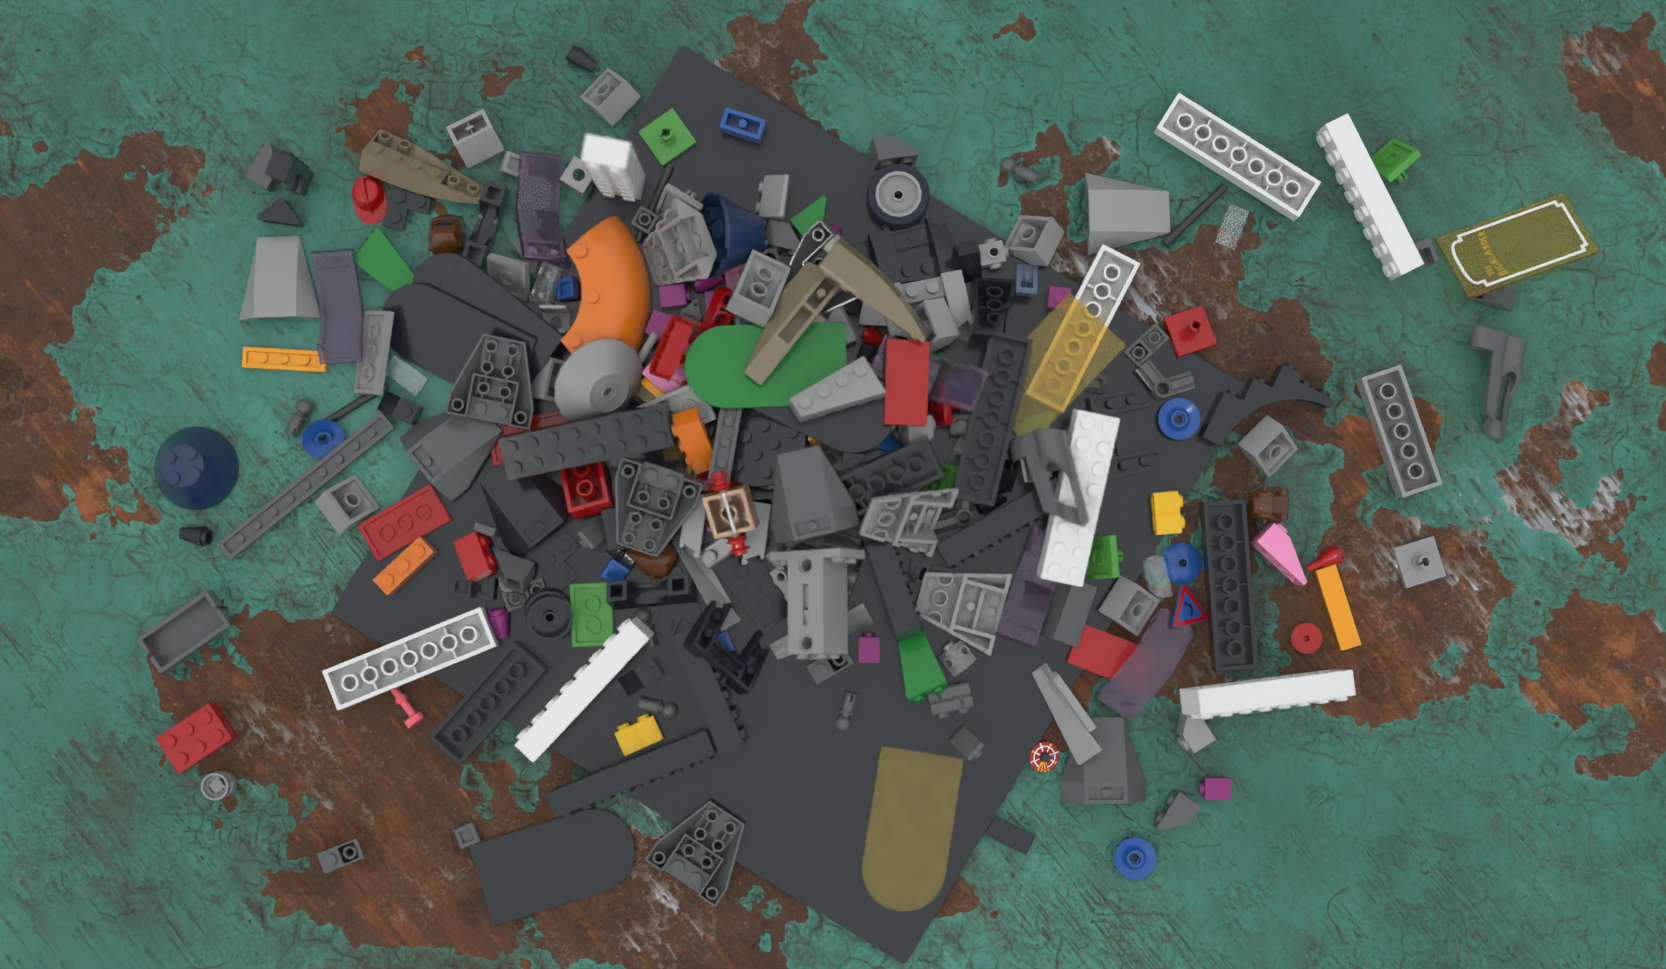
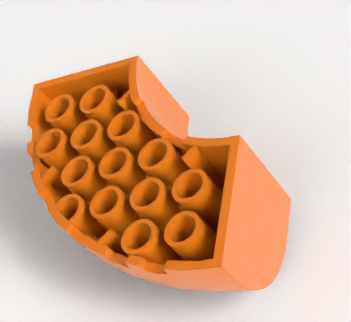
(613, 287)

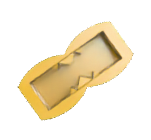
(1166, 512)
(639, 734)

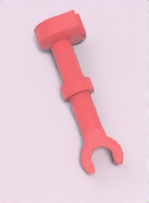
(401, 699)

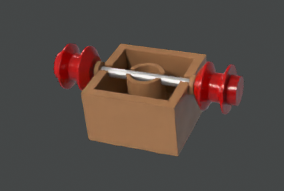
(730, 511)

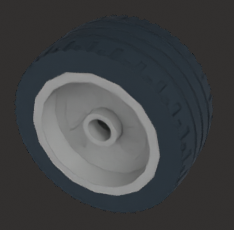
(905, 182)

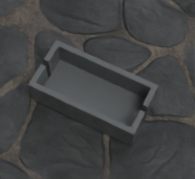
(186, 631)

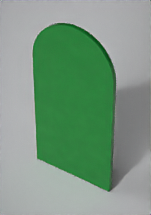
(722, 353)

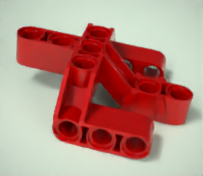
(679, 333)

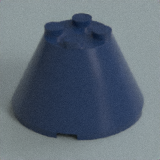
(733, 232)
(196, 468)

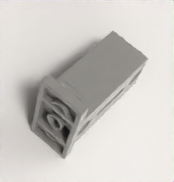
(817, 600)

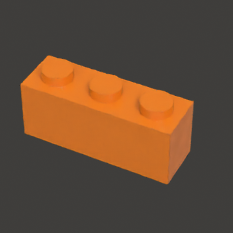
(693, 439)
(405, 566)

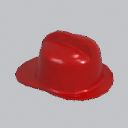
(369, 199)

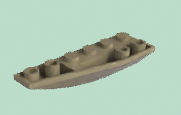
(416, 170)
(872, 286)
(791, 317)

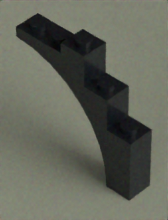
(1230, 410)

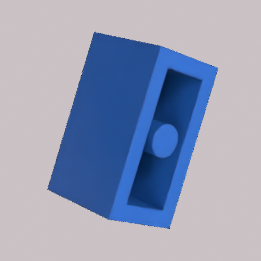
(743, 125)

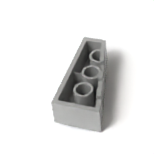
(843, 389)

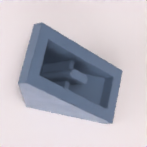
(1026, 280)

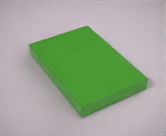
(591, 615)

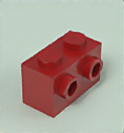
(476, 556)

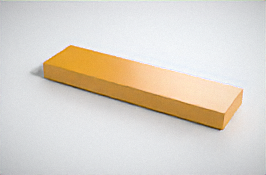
(282, 359)
(1337, 607)

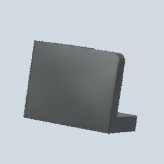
(1426, 252)

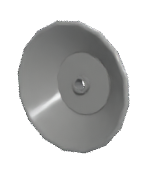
(598, 379)

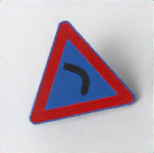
(1187, 609)

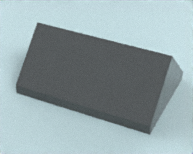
(1069, 612)

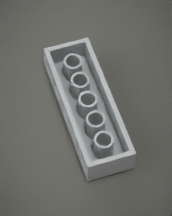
(1399, 432)

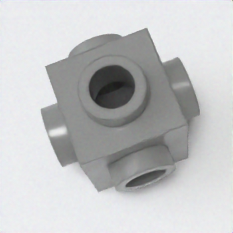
(998, 248)
(956, 657)

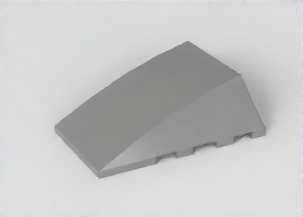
(1124, 212)
(679, 246)
(279, 282)
(907, 518)
(965, 605)

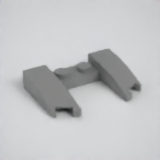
(948, 285)
(694, 524)

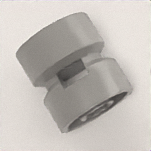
(218, 785)

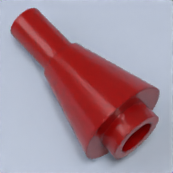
(872, 335)
(1330, 557)

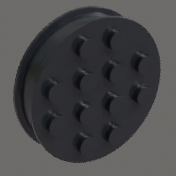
(757, 449)

